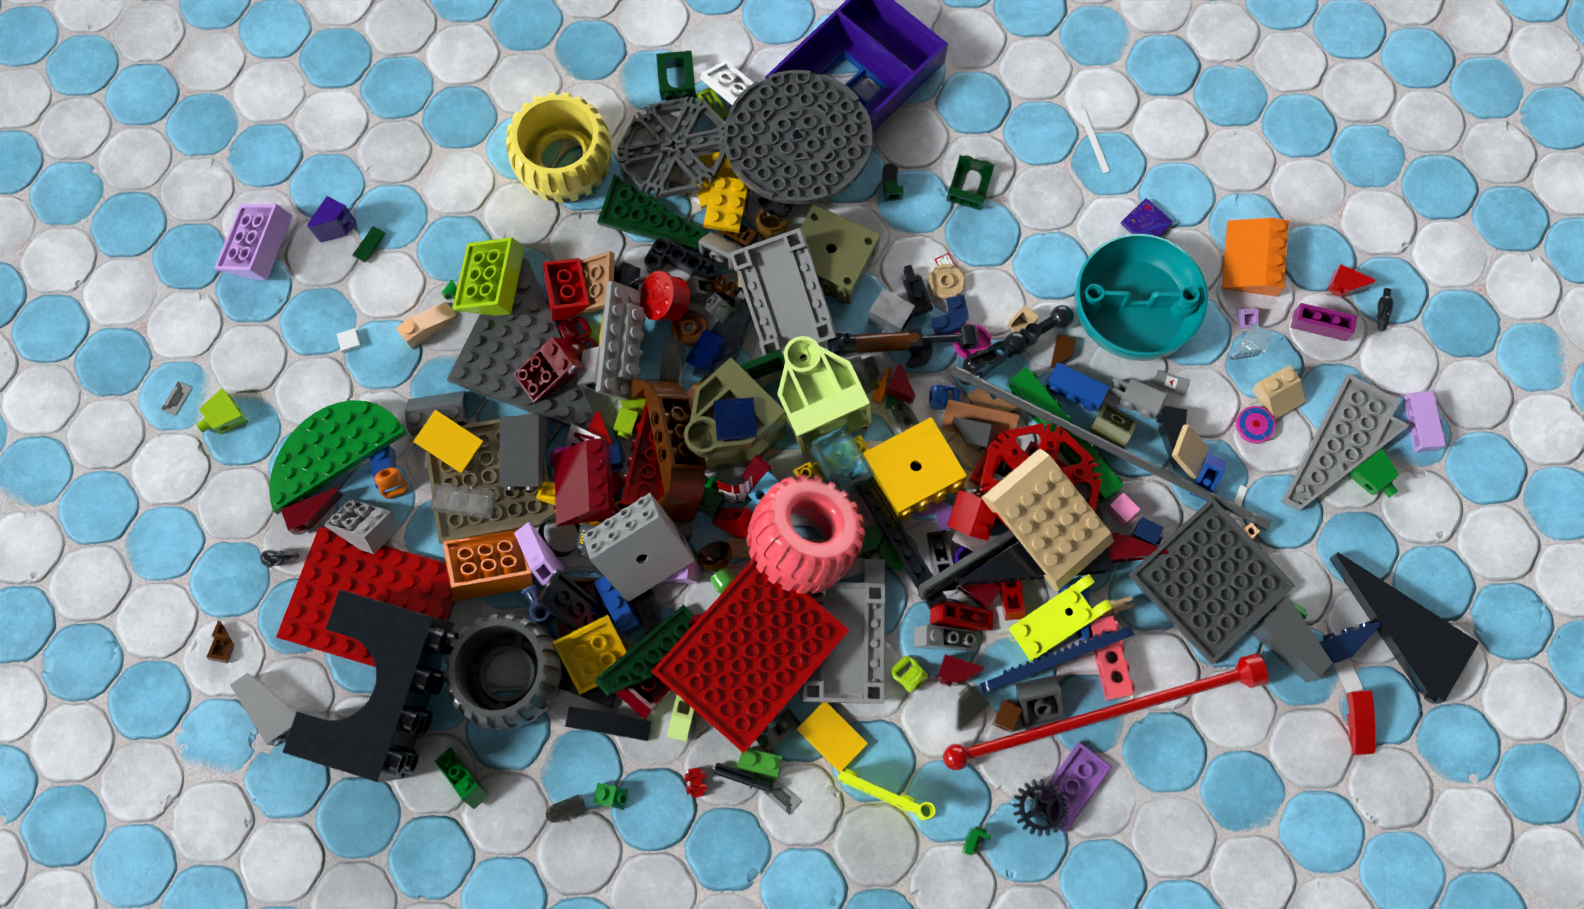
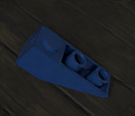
(1347, 643)

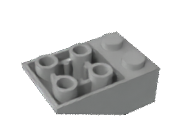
(363, 525)

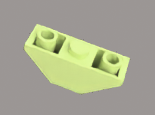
(680, 720)

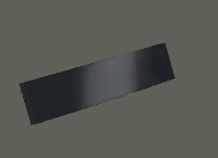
(608, 723)

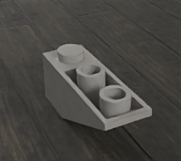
(944, 638)

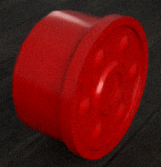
(664, 297)

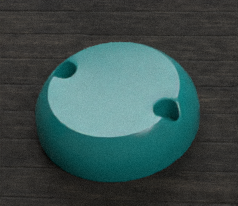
(1140, 297)

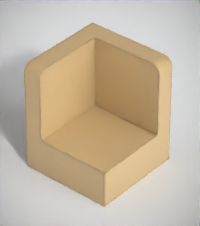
(1022, 319)

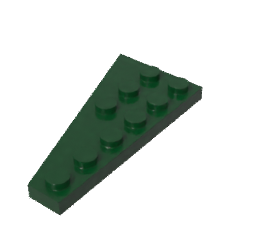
(643, 216)
(641, 659)

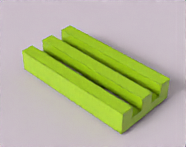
(704, 93)

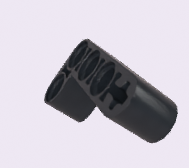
(683, 264)

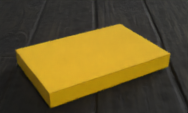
(448, 441)
(832, 736)

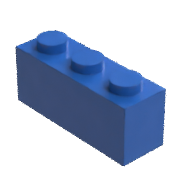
(1077, 387)
(621, 611)

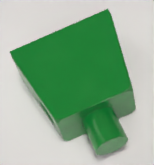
(1376, 474)

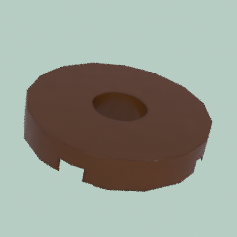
(693, 318)

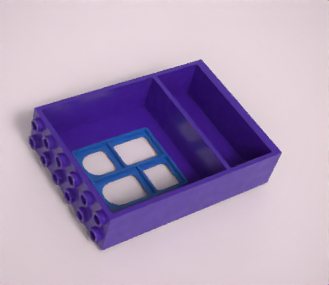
(881, 43)

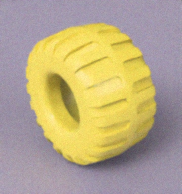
(551, 120)

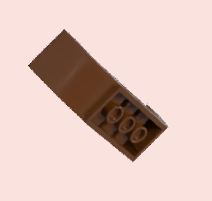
(679, 466)

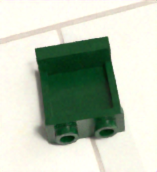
(764, 365)

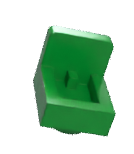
(610, 796)

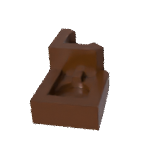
(221, 646)

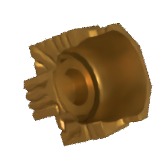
(770, 225)

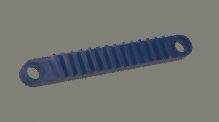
(1060, 657)

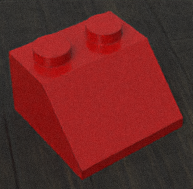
(971, 515)

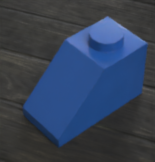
(383, 459)
(1210, 473)

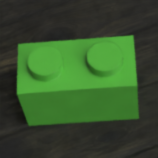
(760, 763)

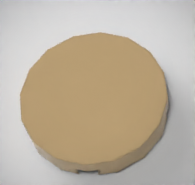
(946, 281)

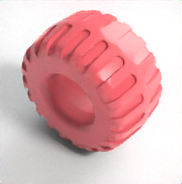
(787, 555)

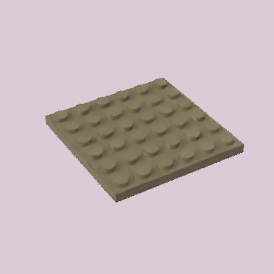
(511, 507)

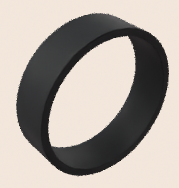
(558, 553)

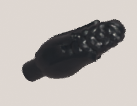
(1385, 308)

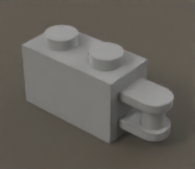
(1138, 397)

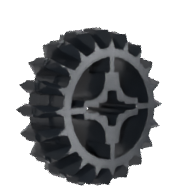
(1035, 799)

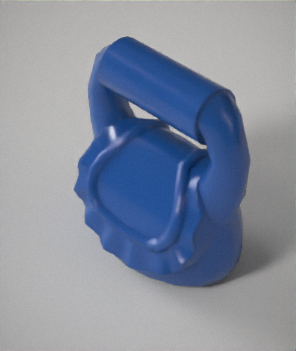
(939, 396)

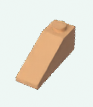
(425, 324)

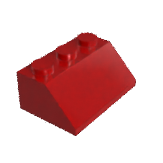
(565, 288)

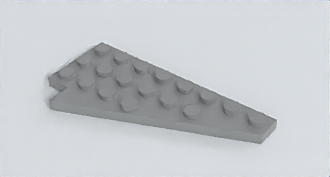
(1350, 432)

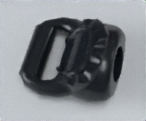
(274, 558)

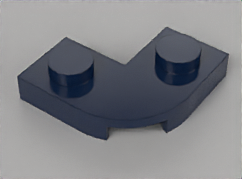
(955, 319)

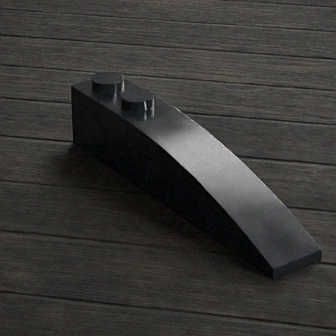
(733, 330)

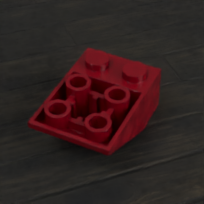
(548, 369)

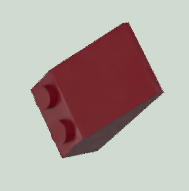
(645, 696)

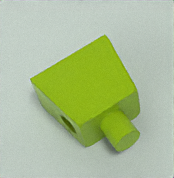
(221, 413)

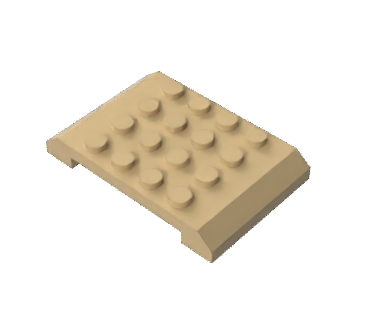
(1049, 518)

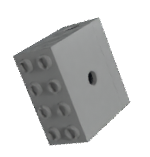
(638, 547)

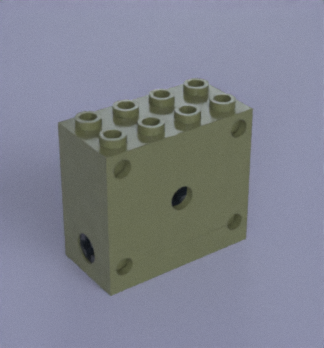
(839, 251)

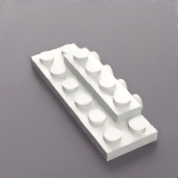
(726, 81)

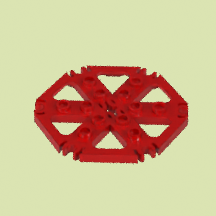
(1049, 443)

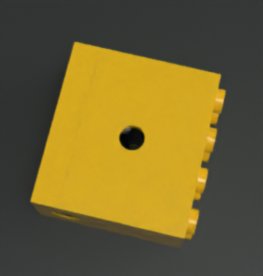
(915, 469)

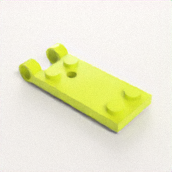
(1052, 625)
(905, 802)

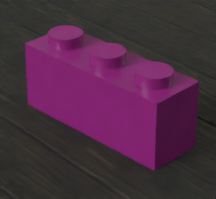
(1323, 322)

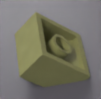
(1113, 426)

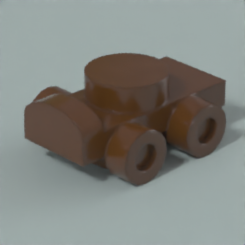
(723, 288)

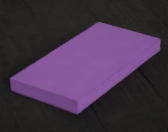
(1078, 779)

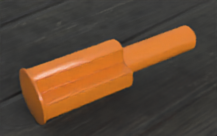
(879, 393)

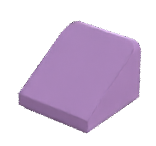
(1247, 317)

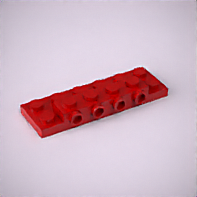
(643, 465)

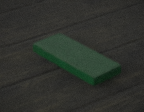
(369, 244)

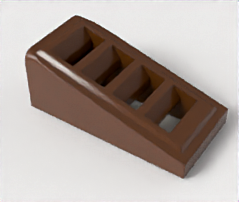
(752, 236)

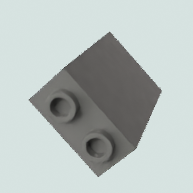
(522, 451)
(1293, 642)

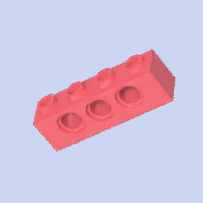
(1111, 689)

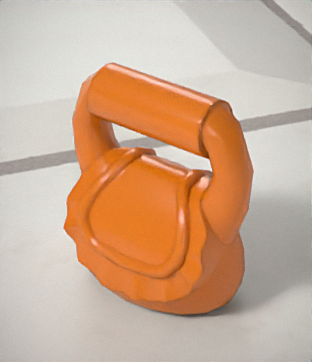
(389, 479)

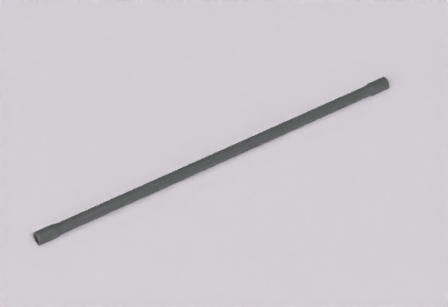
(968, 377)

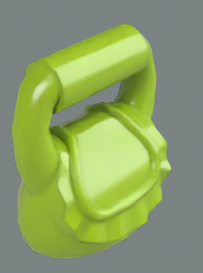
(913, 678)

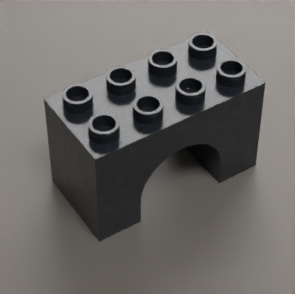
(407, 660)

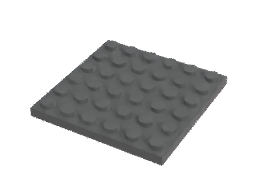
(1211, 581)

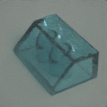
(841, 459)

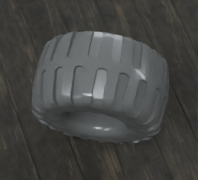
(469, 665)

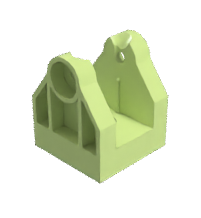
(820, 392)

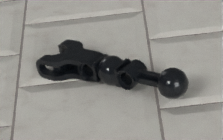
(1015, 343)

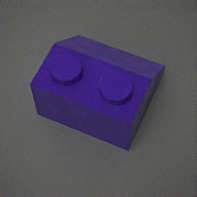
(331, 221)

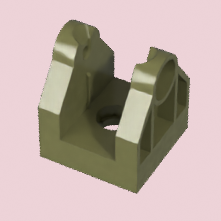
(732, 383)

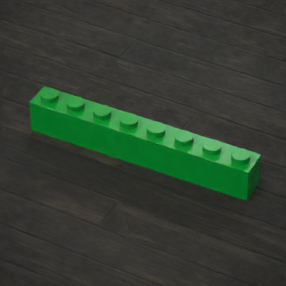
(1026, 386)

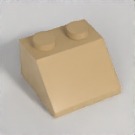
(1280, 392)

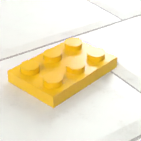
(726, 204)

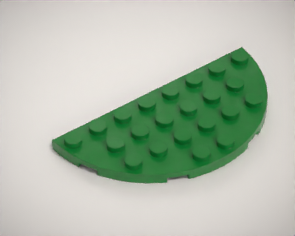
(328, 447)

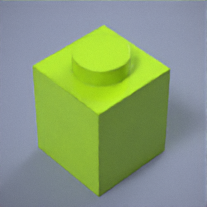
(626, 423)

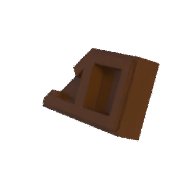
(1063, 349)

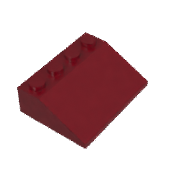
(584, 483)

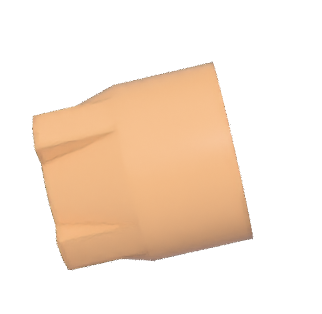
(1255, 531)

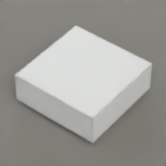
(348, 340)

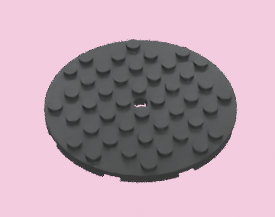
(798, 170)

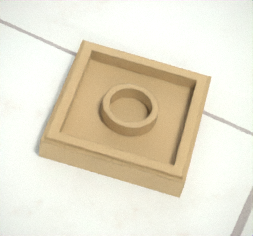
(1190, 451)

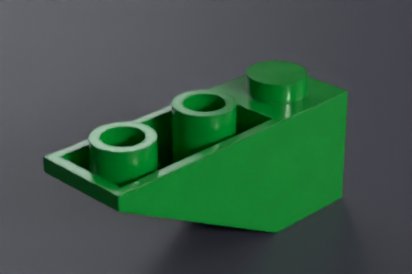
(462, 779)

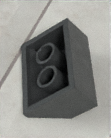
(420, 409)

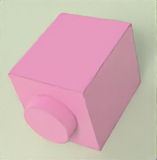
(1124, 510)

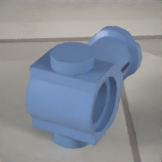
(535, 607)

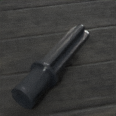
(743, 777)

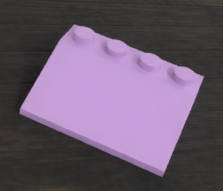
(254, 241)

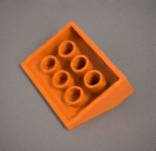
(1255, 255)
(486, 565)

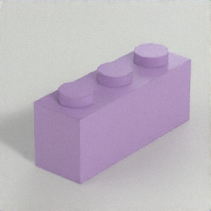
(1424, 421)

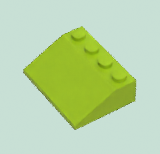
(489, 277)

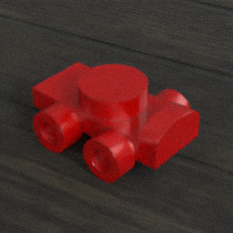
(696, 786)

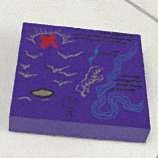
(1146, 220)

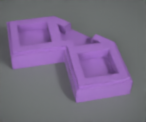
(942, 512)

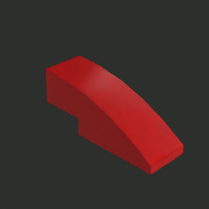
(1012, 600)
(1361, 722)

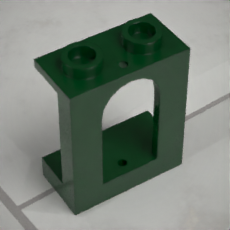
(675, 60)
(964, 197)

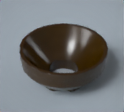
(713, 553)

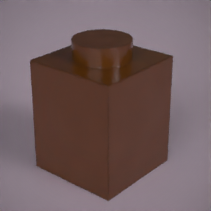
(1007, 715)

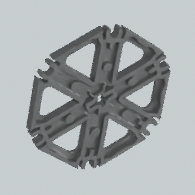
(662, 151)

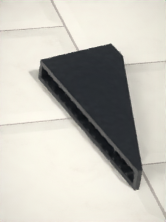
(1018, 565)
(1422, 642)

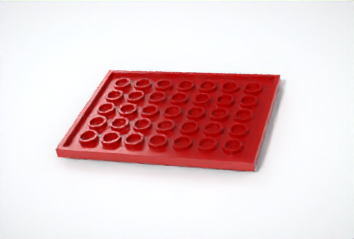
(385, 576)
(749, 655)

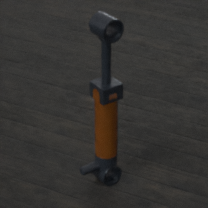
(898, 341)

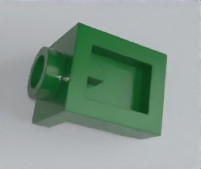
(971, 843)

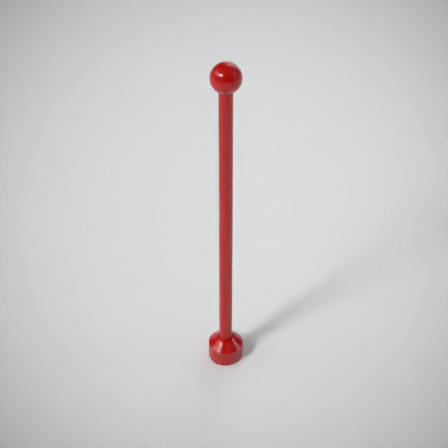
(1248, 671)

